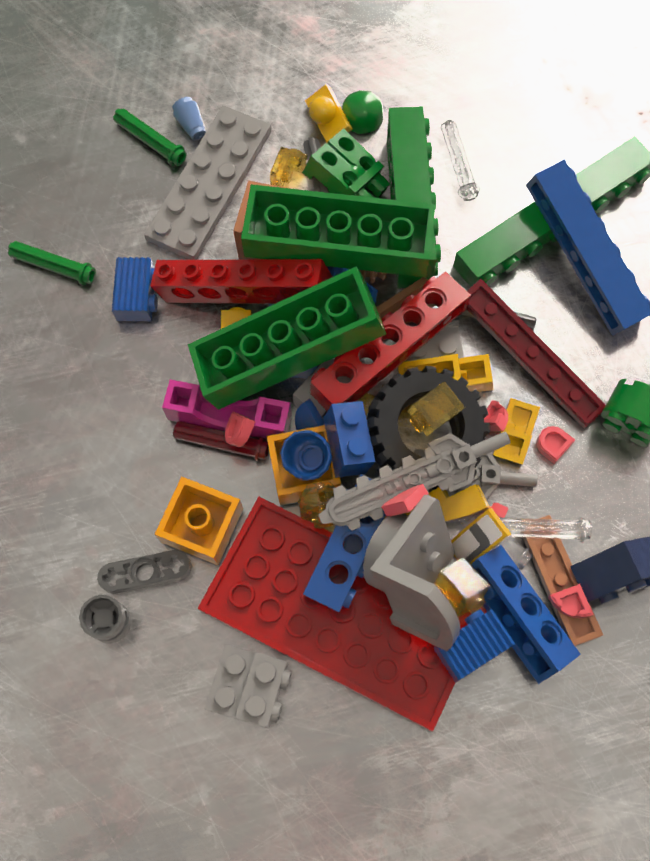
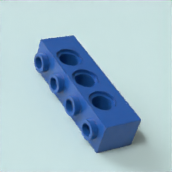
(320, 586)
(530, 624)

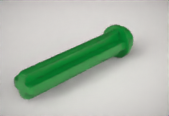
(174, 153)
(82, 272)

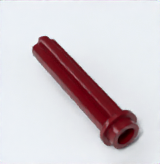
(216, 439)

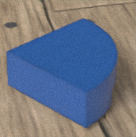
(307, 416)

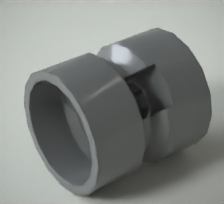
(105, 619)

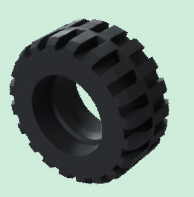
(408, 389)

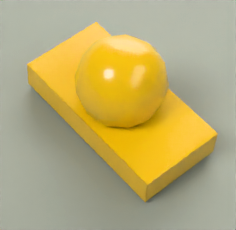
(327, 113)

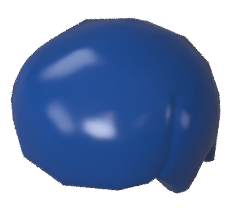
(306, 455)

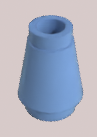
(189, 117)

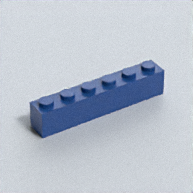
(589, 247)

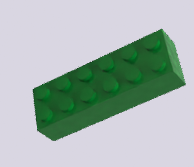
(410, 172)
(338, 230)
(286, 339)

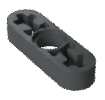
(123, 584)

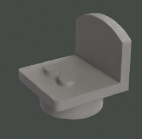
(405, 563)

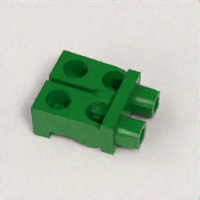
(346, 167)

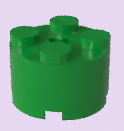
(629, 411)

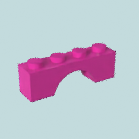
(186, 404)

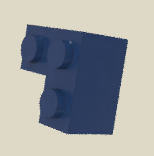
(614, 570)

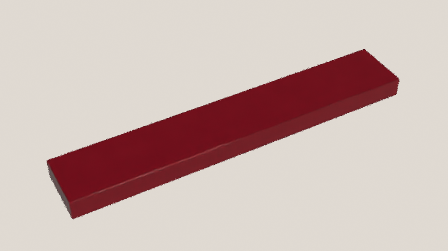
(534, 354)

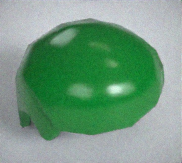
(363, 111)

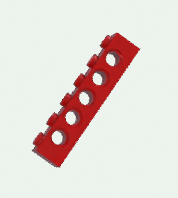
(236, 280)
(441, 291)

